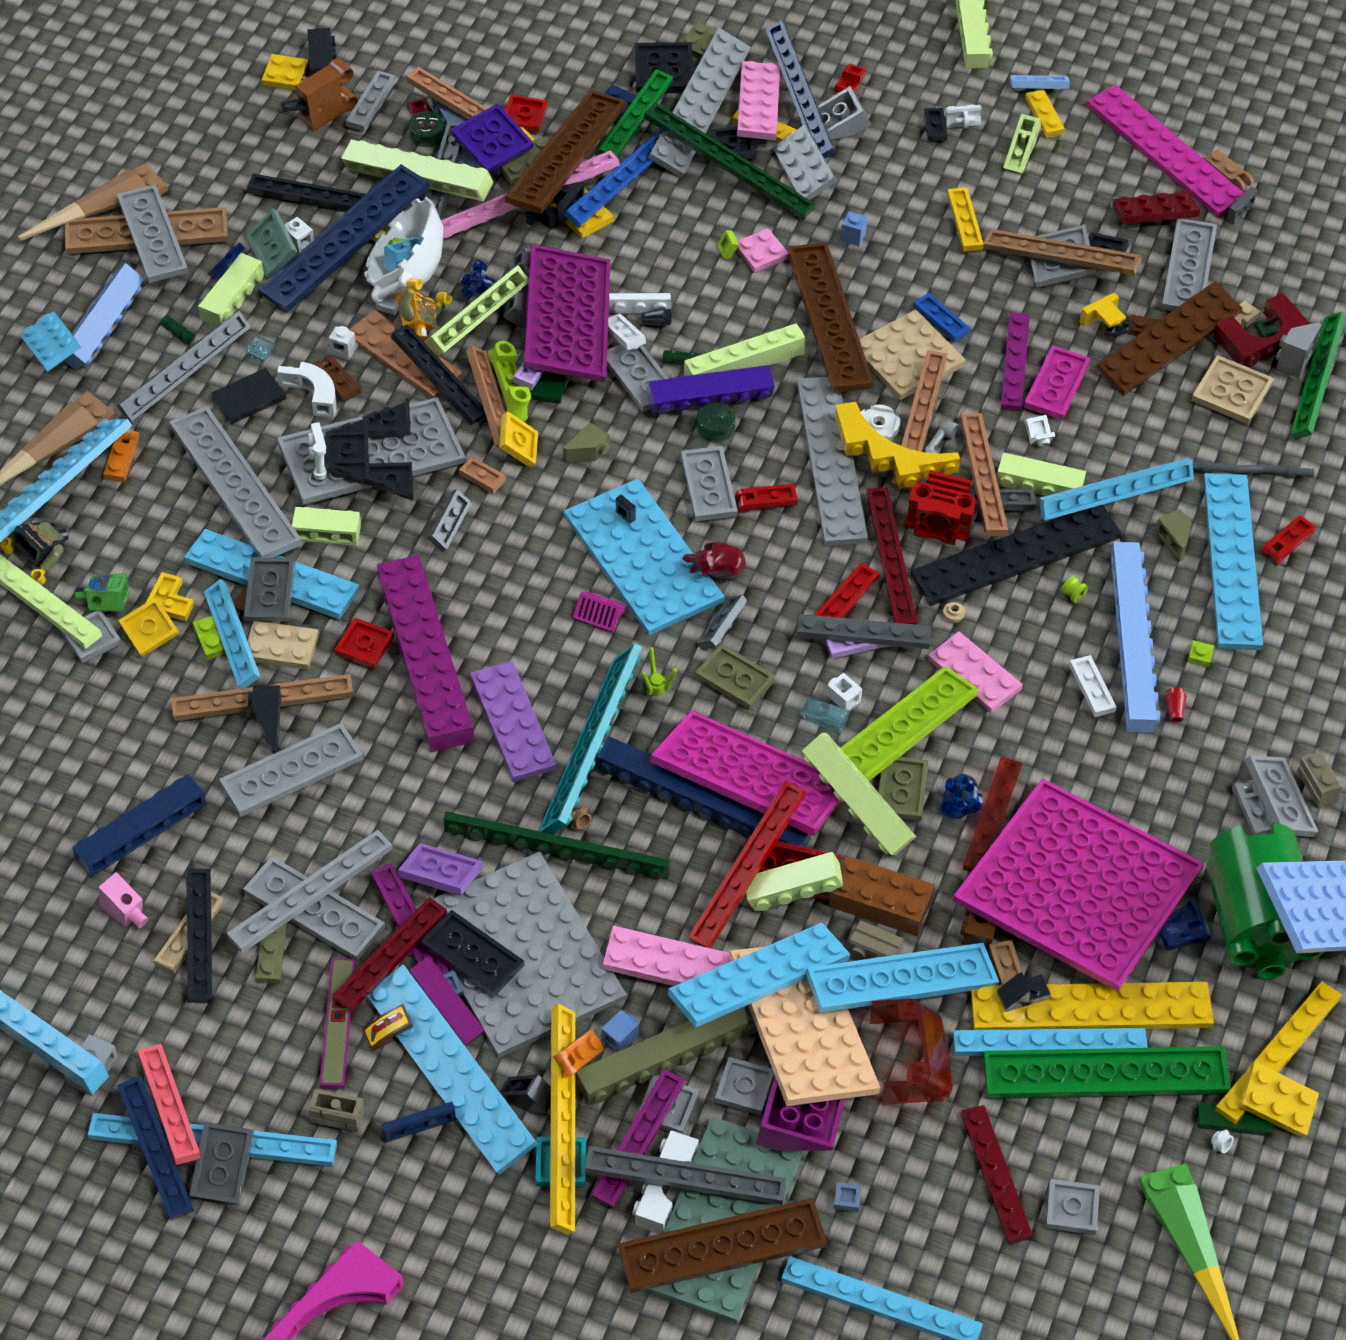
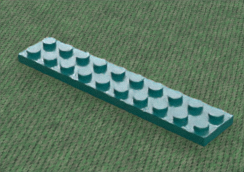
(590, 740)

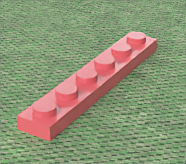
(168, 1104)

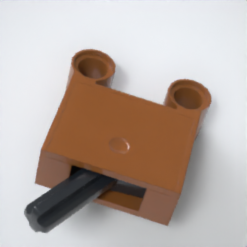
(322, 96)

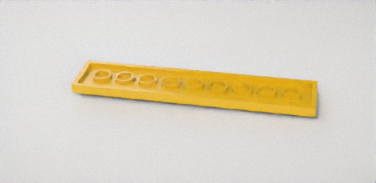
(1100, 1007)

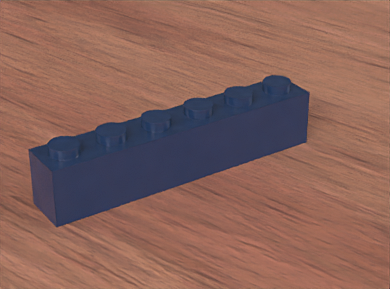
(139, 825)

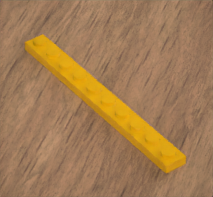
(562, 1126)

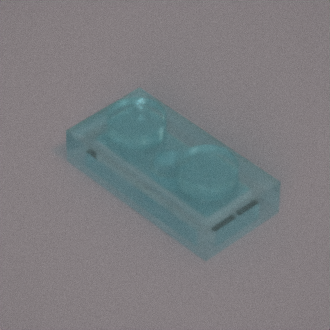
(824, 714)

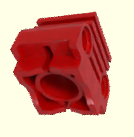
(941, 508)

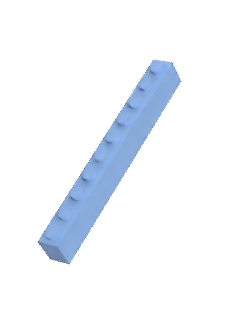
(1134, 638)

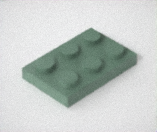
(272, 243)

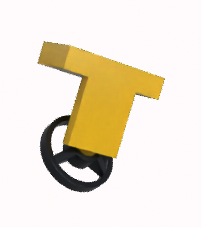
(1109, 313)

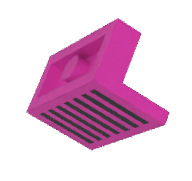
(598, 610)

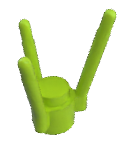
(656, 684)

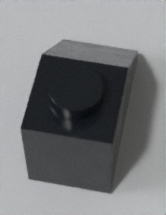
(528, 1093)

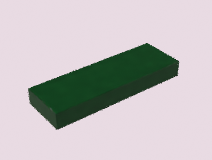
(1247, 1124)

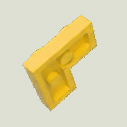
(166, 592)

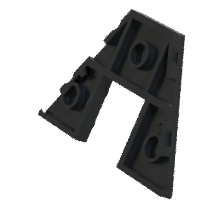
(349, 451)

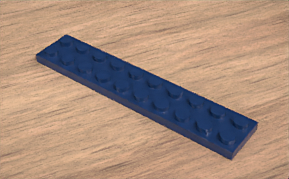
(343, 238)

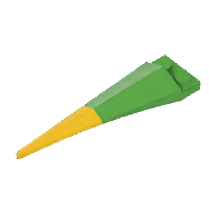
(1181, 1213)

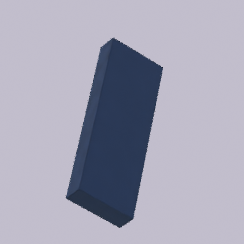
(419, 1122)

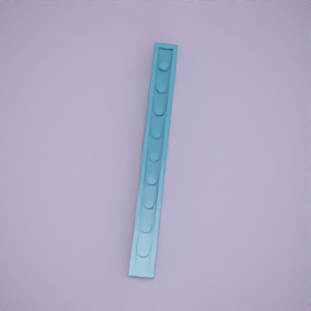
(264, 1144)

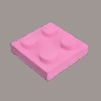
(761, 250)

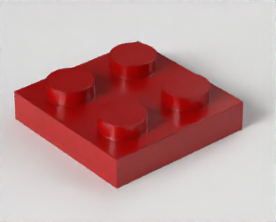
(527, 112)
(364, 643)

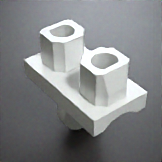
(963, 116)

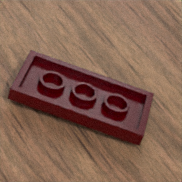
(1155, 207)

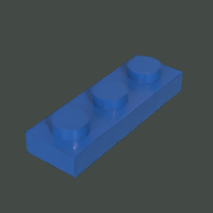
(941, 317)

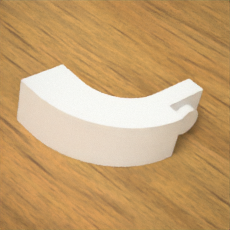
(315, 381)

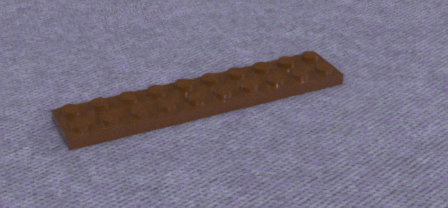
(565, 152)
(830, 317)

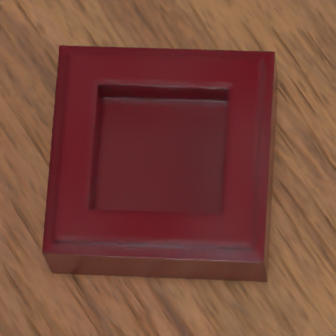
(418, 106)

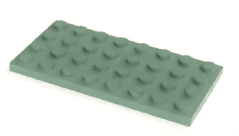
(736, 1149)

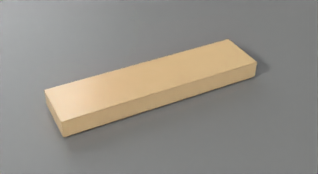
(175, 949)

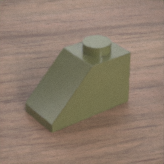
(587, 445)
(1175, 531)

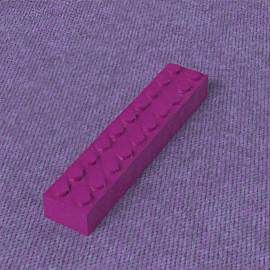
(425, 654)

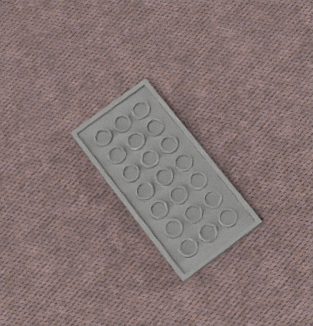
(428, 448)

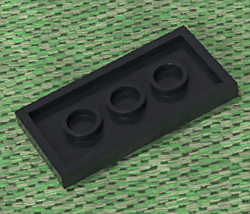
(472, 953)

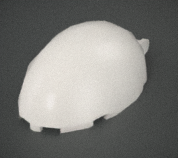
(417, 221)

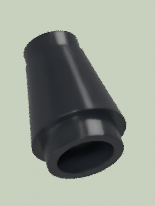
(658, 317)

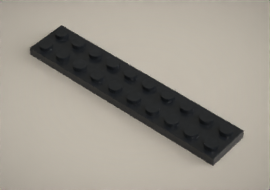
(1015, 554)

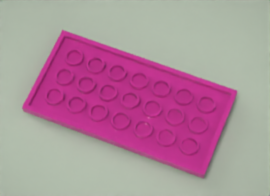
(744, 769)

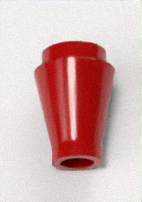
(1175, 701)

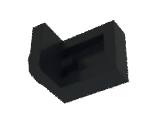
(548, 217)

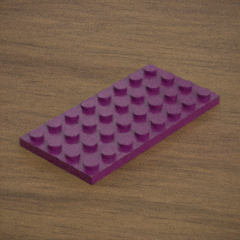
(567, 313)

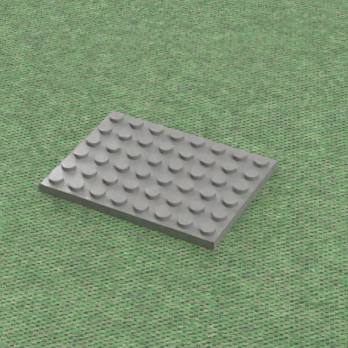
(537, 922)

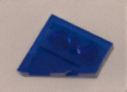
(222, 266)
(1185, 927)

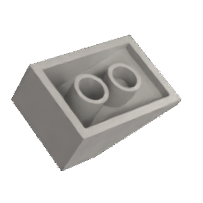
(843, 115)

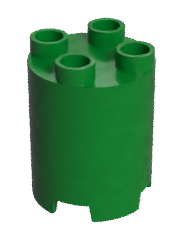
(1244, 908)

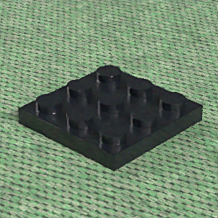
(668, 57)

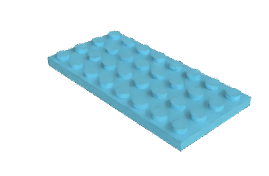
(643, 558)

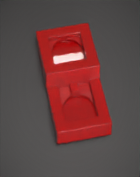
(851, 77)

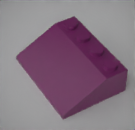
(799, 1126)

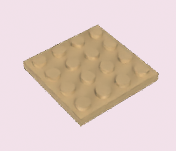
(899, 351)

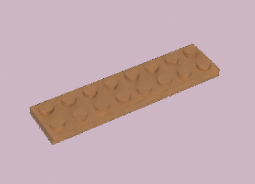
(113, 234)

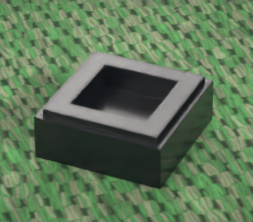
(625, 509)

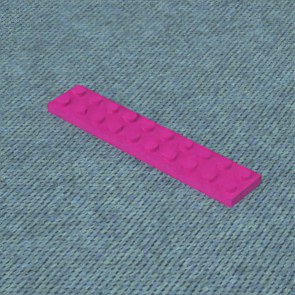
(1165, 150)

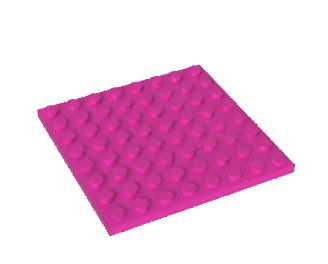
(1079, 884)

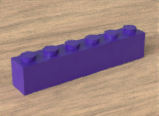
(708, 388)

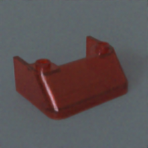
(927, 1079)

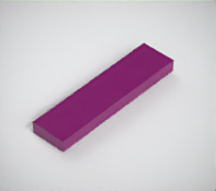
(447, 1001)

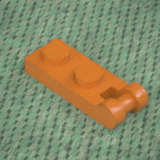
(121, 457)
(579, 1053)

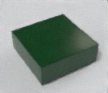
(1266, 328)

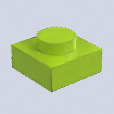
(727, 244)
(1200, 653)

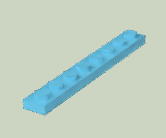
(1116, 488)
(977, 1041)
(879, 1301)

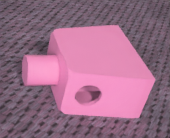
(121, 902)

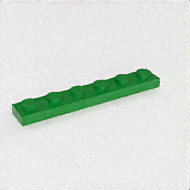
(634, 115)

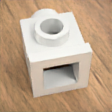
(344, 337)
(844, 692)

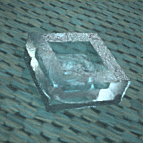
(260, 348)

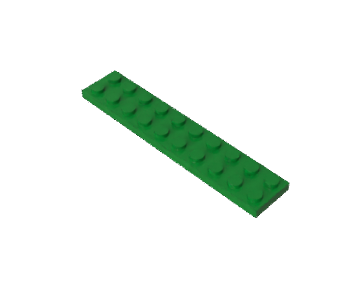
(1106, 1072)

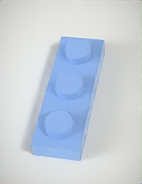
(1057, 83)

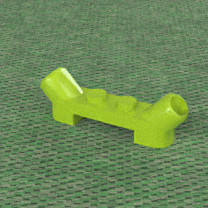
(516, 396)

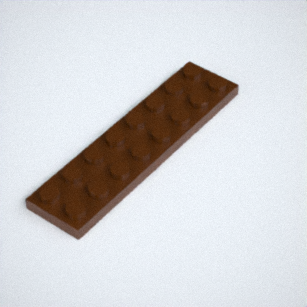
(1168, 338)
(722, 1245)

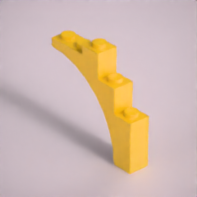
(885, 455)

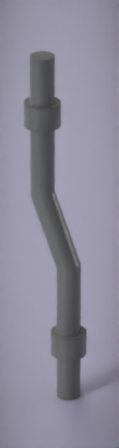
(1291, 471)

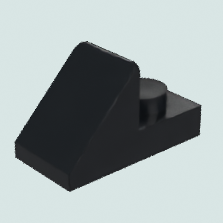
(567, 196)
(1023, 992)

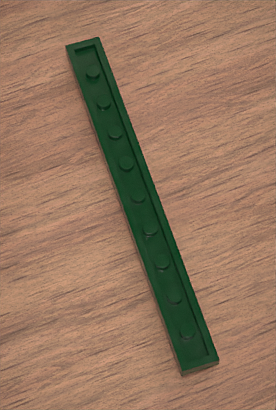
(729, 161)
(556, 845)

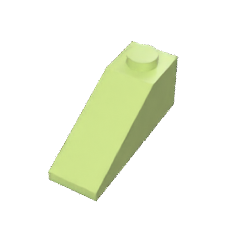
(1022, 143)

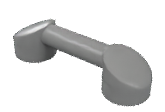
(948, 430)

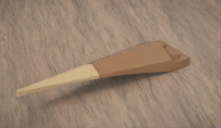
(101, 198)
(62, 431)

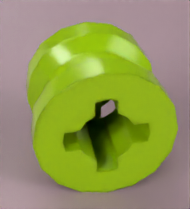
(1074, 589)

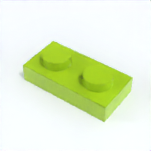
(209, 637)

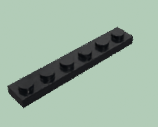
(303, 192)
(438, 374)
(199, 935)

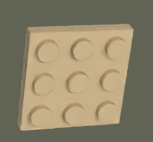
(1232, 389)

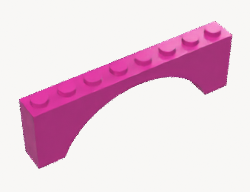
(353, 1279)

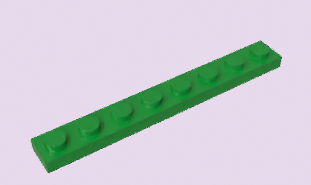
(1318, 375)

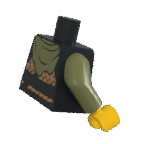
(39, 543)

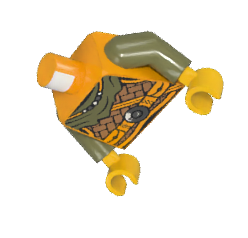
(418, 309)

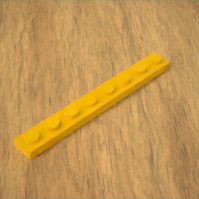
(1284, 1044)

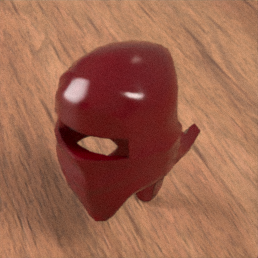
(717, 560)

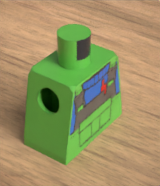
(105, 592)

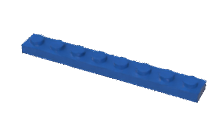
(612, 184)

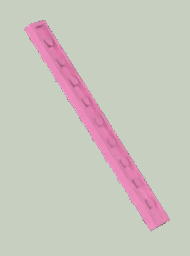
(498, 207)

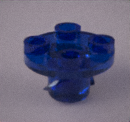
(476, 280)
(961, 797)

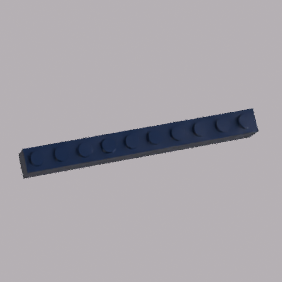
(635, 768)

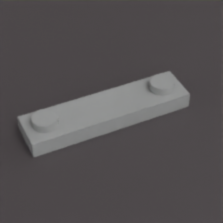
(370, 101)

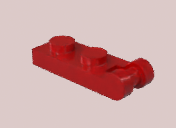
(766, 497)
(1288, 539)

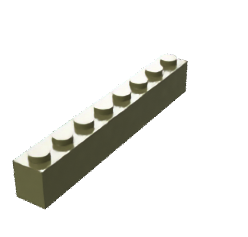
(660, 1052)

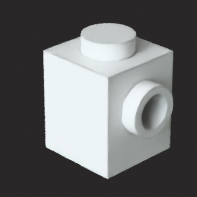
(300, 233)

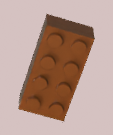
(882, 896)

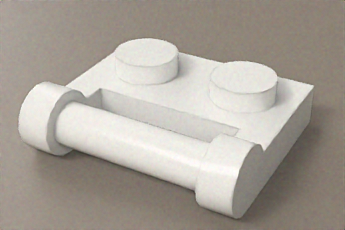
(317, 451)

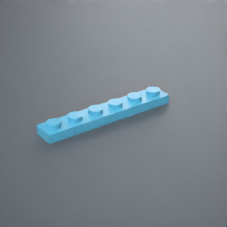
(232, 634)

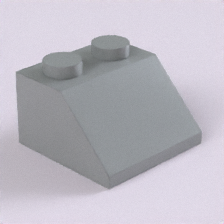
(1297, 349)

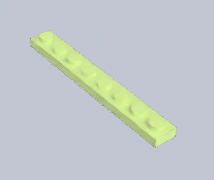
(47, 604)

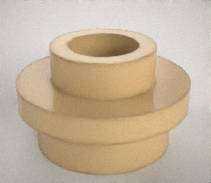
(954, 617)

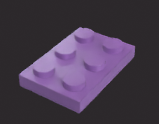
(440, 869)

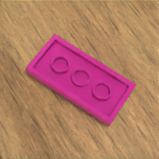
(1057, 382)

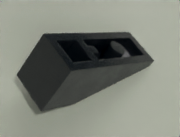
(266, 710)

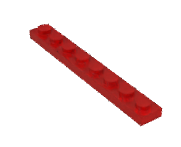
(747, 865)

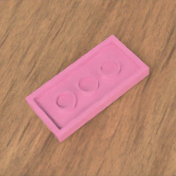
(979, 669)

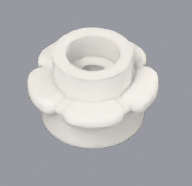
(1222, 1141)

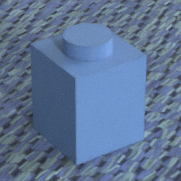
(854, 228)
(620, 1031)

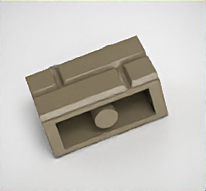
(1319, 779)
(873, 942)
(336, 1110)

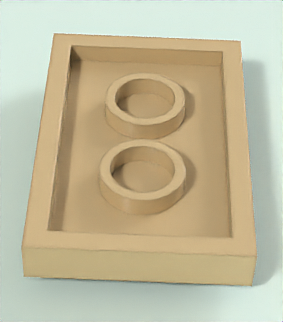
(282, 644)

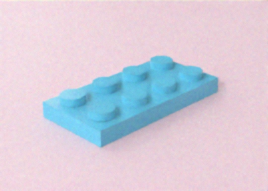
(50, 340)

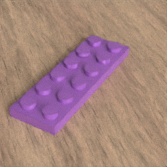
(513, 721)

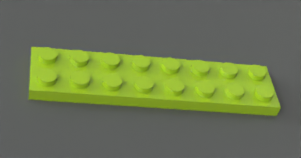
(909, 722)

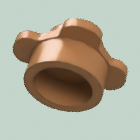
(580, 818)

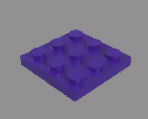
(492, 138)

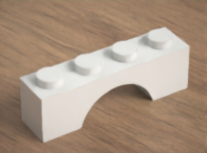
(655, 1208)

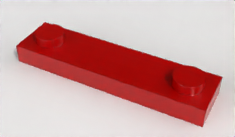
(849, 592)

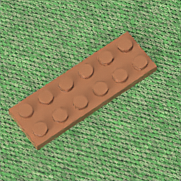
(374, 337)

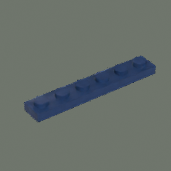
(155, 1148)

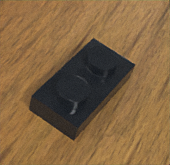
(935, 124)

